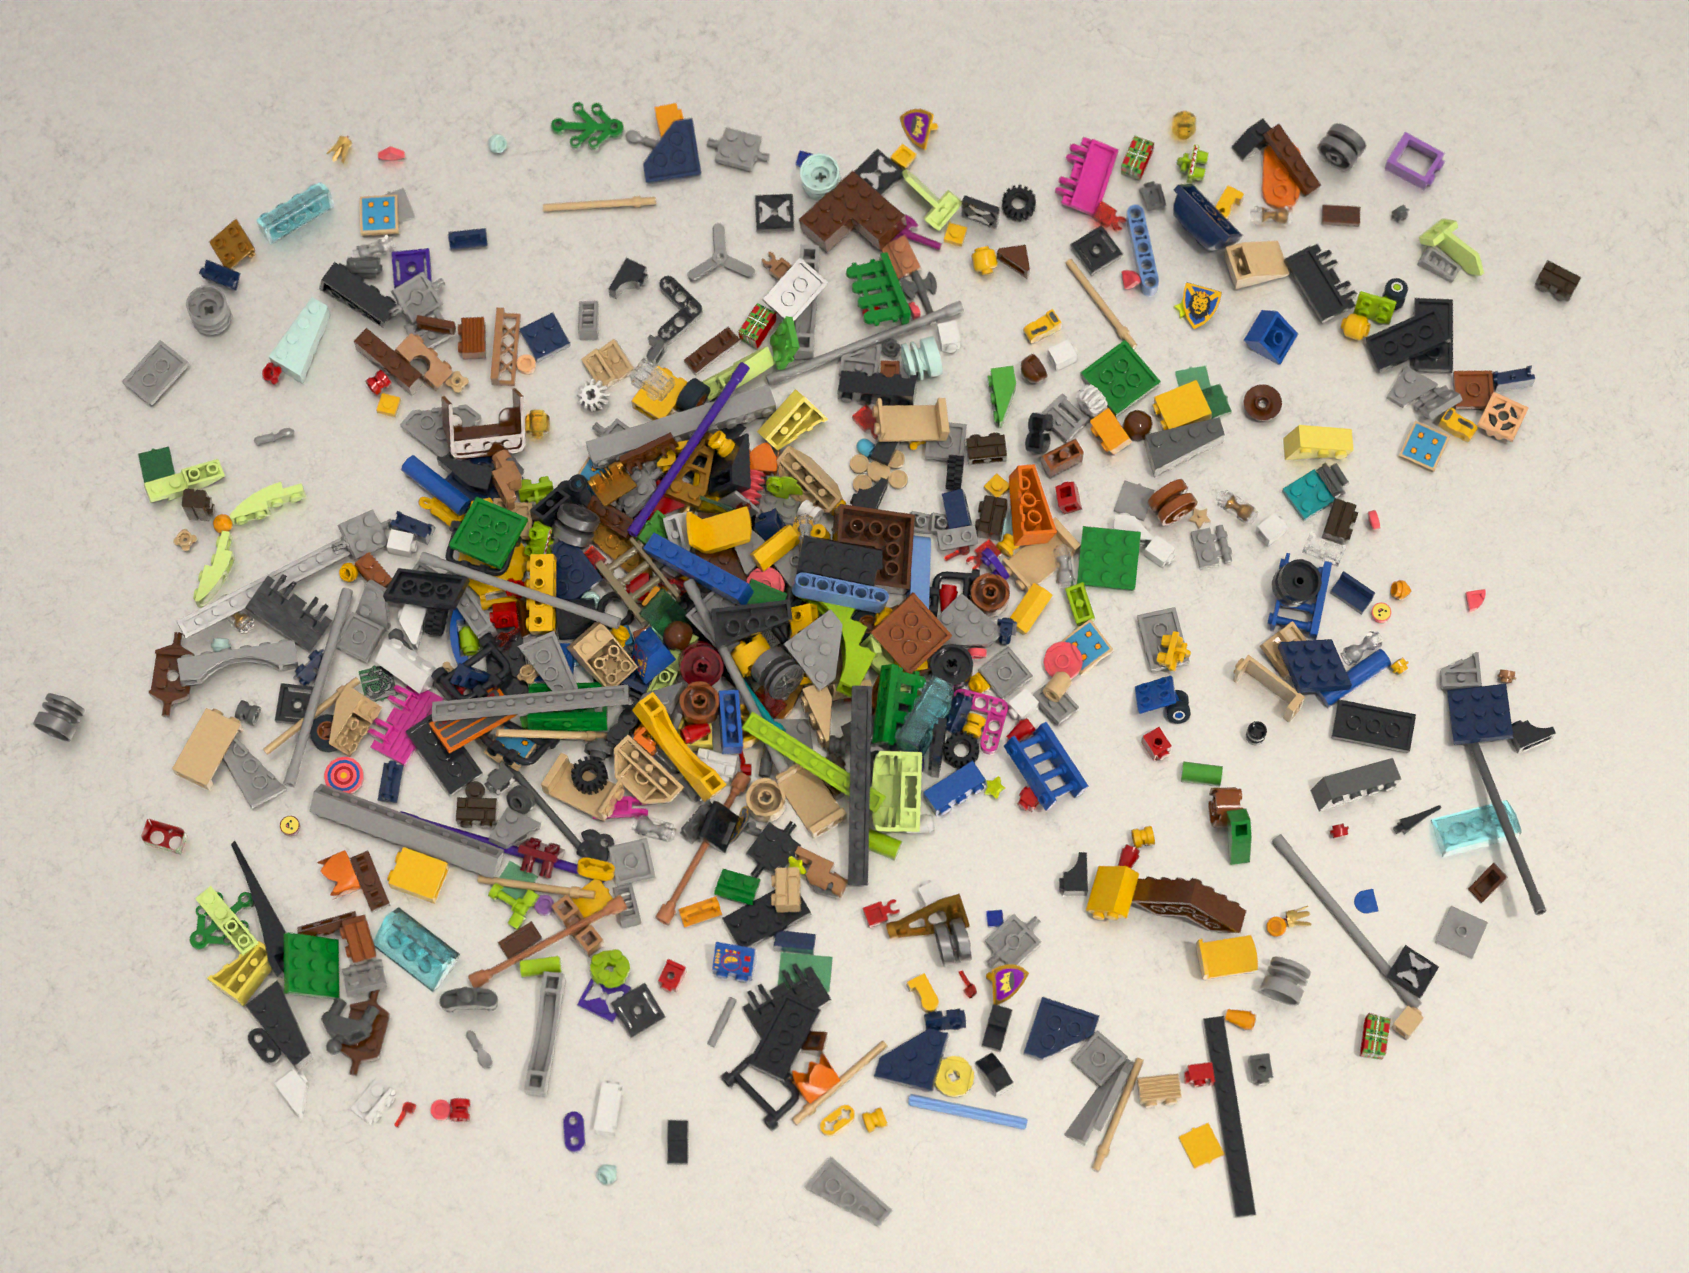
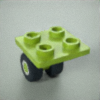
(1382, 308)

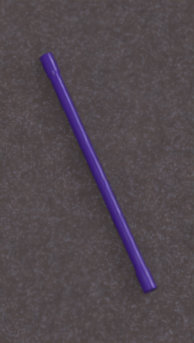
(639, 522)
(513, 850)

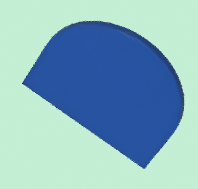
(1366, 901)

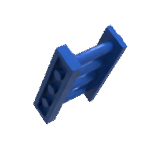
(1315, 609)
(1059, 758)

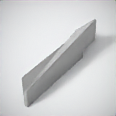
(1099, 1105)

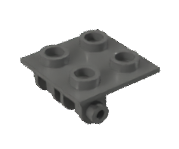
(694, 826)

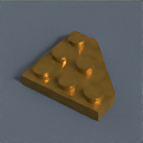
(615, 545)

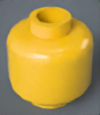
(984, 260)
(1355, 326)

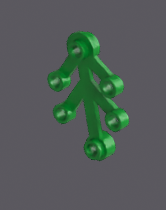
(589, 127)
(206, 933)

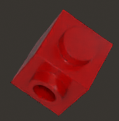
(636, 583)
(1156, 744)

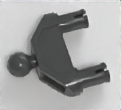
(468, 999)
(344, 1029)

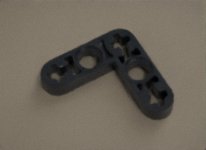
(683, 313)

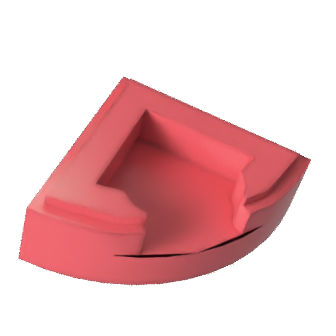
(391, 154)
(1130, 279)
(915, 311)
(1475, 599)

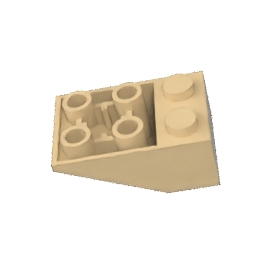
(1255, 263)
(602, 655)
(820, 712)
(352, 719)

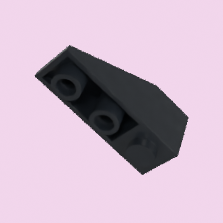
(472, 476)

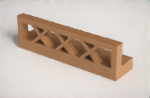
(498, 345)

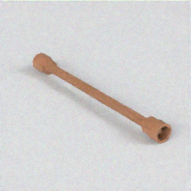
(667, 911)
(482, 977)

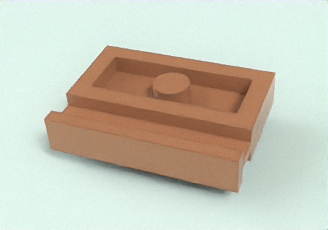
(902, 257)

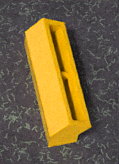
(775, 547)
(1030, 608)

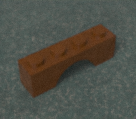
(376, 350)

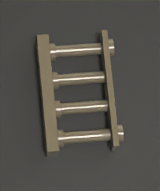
(619, 584)

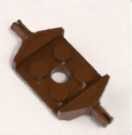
(165, 663)
(369, 1048)

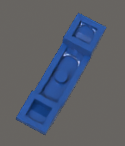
(456, 620)

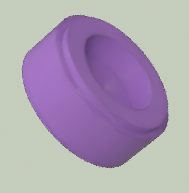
(543, 905)

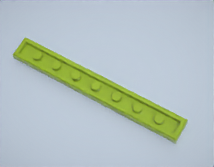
(805, 757)

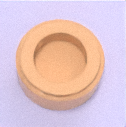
(526, 364)

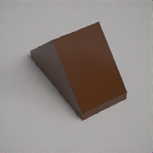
(1015, 258)
(1488, 883)
(815, 1043)

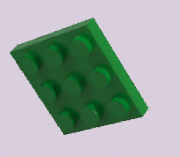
(1121, 377)
(488, 532)
(1109, 557)
(311, 966)

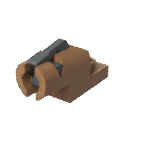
(507, 477)
(821, 874)

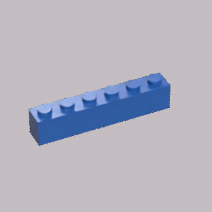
(698, 569)

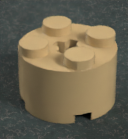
(773, 792)

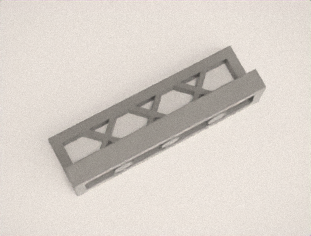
(474, 614)

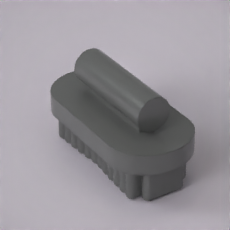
(364, 267)
(1333, 479)

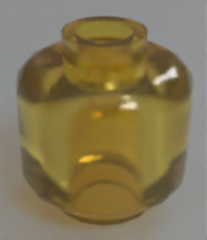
(1184, 124)
(537, 423)

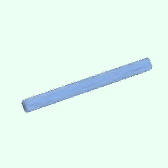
(967, 1111)

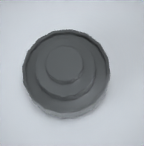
(599, 749)
(520, 799)

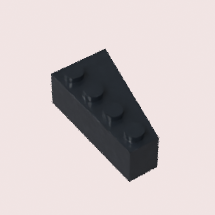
(357, 294)
(745, 621)
(277, 1019)

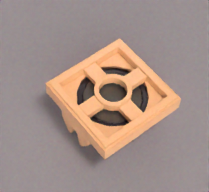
(1502, 418)

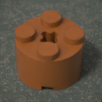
(991, 585)
(696, 693)
(1223, 800)

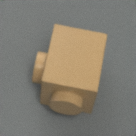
(1408, 1021)

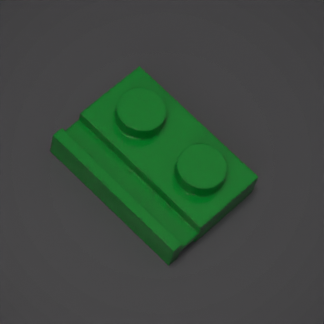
(764, 593)
(737, 886)

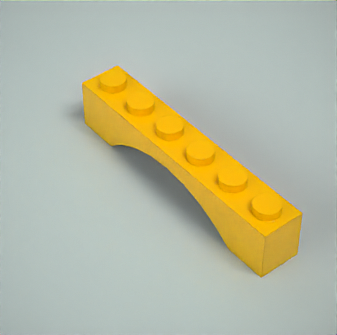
(699, 775)

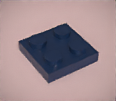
(545, 337)

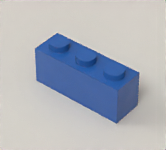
(730, 722)
(954, 789)

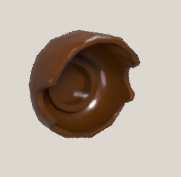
(1033, 369)
(1137, 425)
(677, 635)

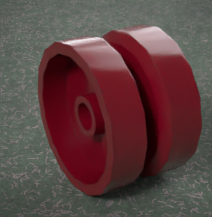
(703, 653)

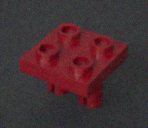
(533, 848)

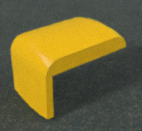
(719, 531)
(1227, 957)

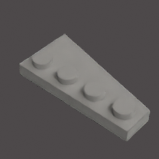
(550, 662)
(251, 776)
(845, 1190)

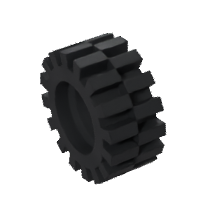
(1015, 213)
(954, 472)
(436, 621)
(961, 738)
(593, 785)

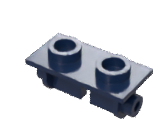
(467, 238)
(220, 274)
(1007, 629)
(306, 672)
(959, 705)
(390, 782)
(954, 1020)

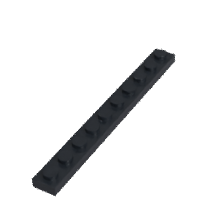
(859, 785)
(1229, 1117)

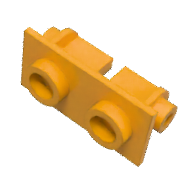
(700, 911)

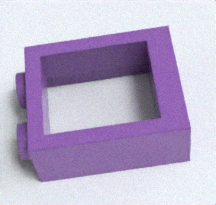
(1408, 174)

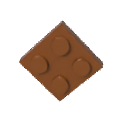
(1474, 388)

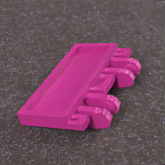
(1091, 175)
(395, 742)

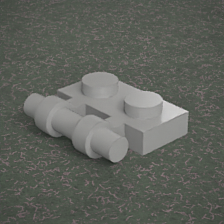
(1437, 402)
(1205, 549)
(364, 982)

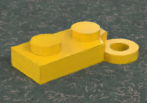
(440, 510)

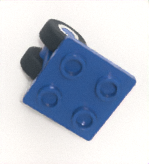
(1161, 694)

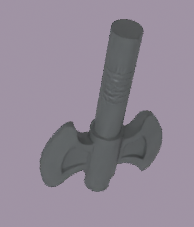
(921, 287)

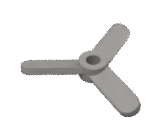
(720, 251)

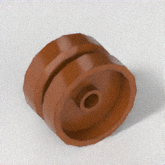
(1172, 502)

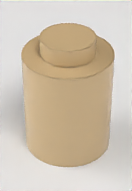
(1057, 686)

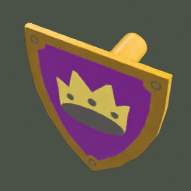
(917, 126)
(1006, 981)

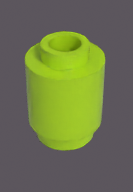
(468, 641)

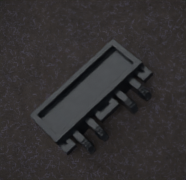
(1319, 282)
(288, 615)
(807, 990)

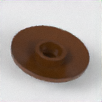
(1266, 395)

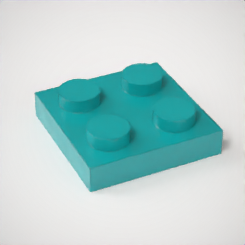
(1308, 495)

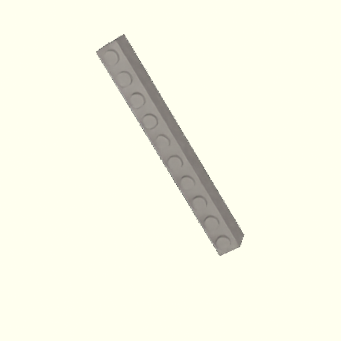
(738, 409)
(406, 831)

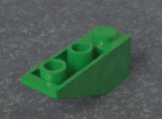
(1239, 836)

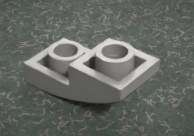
(929, 523)

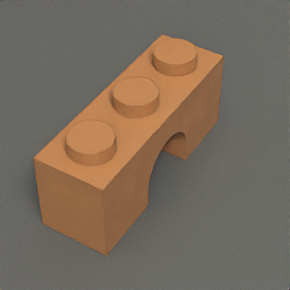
(437, 371)
(569, 914)

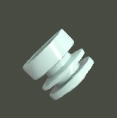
(818, 167)
(921, 359)

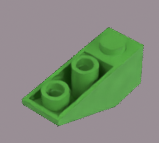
(1003, 386)

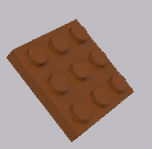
(911, 633)

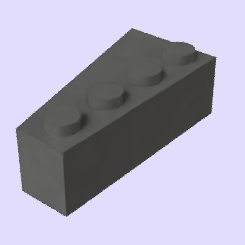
(1180, 444)
(1355, 783)

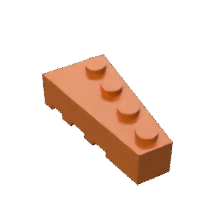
(1029, 508)

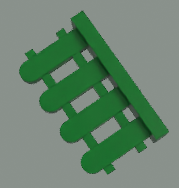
(887, 280)
(889, 699)

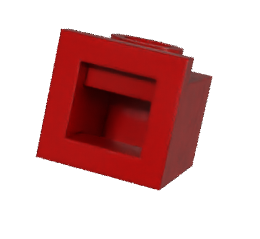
(1068, 497)
(504, 615)
(1028, 799)
(672, 984)
(1199, 1074)

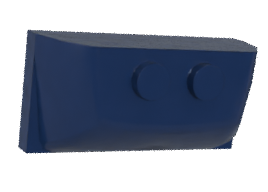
(1203, 219)

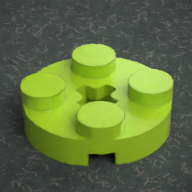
(611, 958)

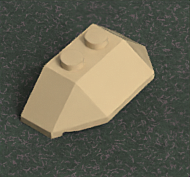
(813, 480)
(643, 774)

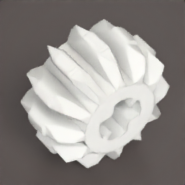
(587, 399)
(1091, 400)

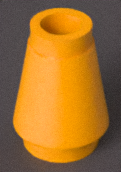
(1241, 1018)

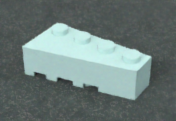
(301, 340)

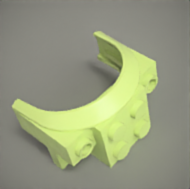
(899, 779)

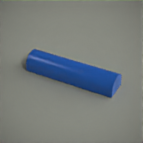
(436, 485)
(1358, 676)

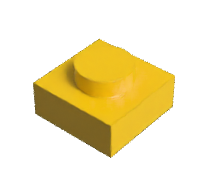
(903, 156)
(955, 234)
(388, 405)
(996, 486)

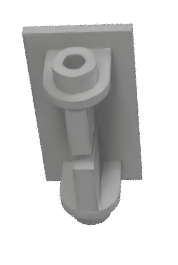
(957, 537)

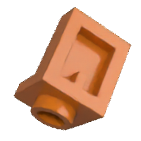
(647, 744)

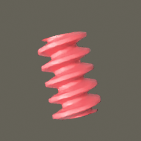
(751, 493)

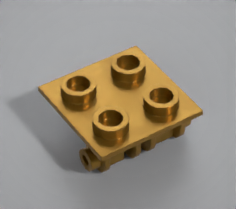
(232, 245)
(612, 483)

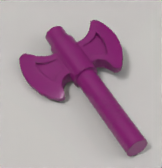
(911, 223)

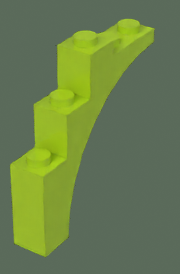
(855, 658)

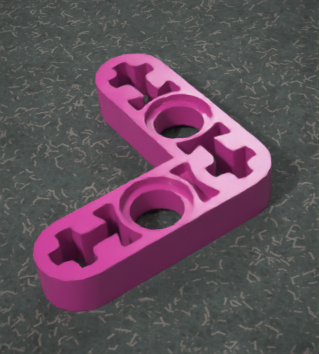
(993, 716)

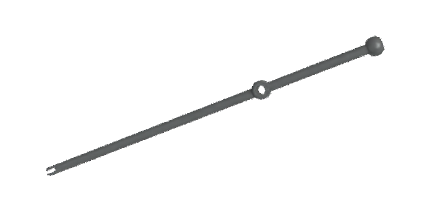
(398, 634)

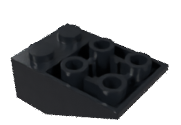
(732, 471)

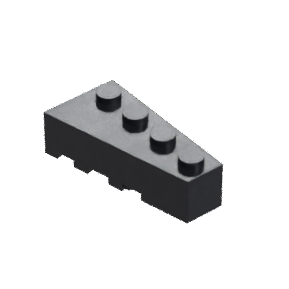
(867, 389)

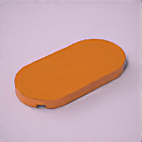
(1277, 184)

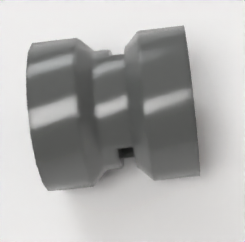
(247, 712)

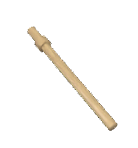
(636, 201)
(1122, 331)
(320, 709)
(588, 736)
(573, 892)
(809, 1109)
(1103, 1149)

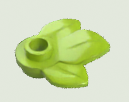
(783, 486)

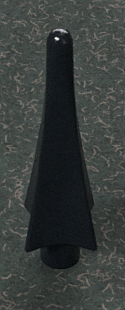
(1408, 823)

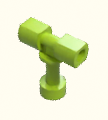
(519, 906)

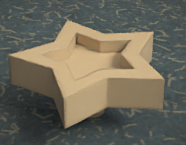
(1199, 517)

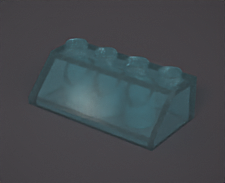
(295, 213)
(918, 724)
(1472, 829)
(415, 949)

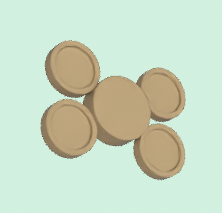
(875, 470)

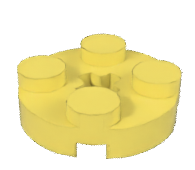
(964, 1071)

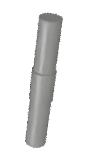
(722, 1022)

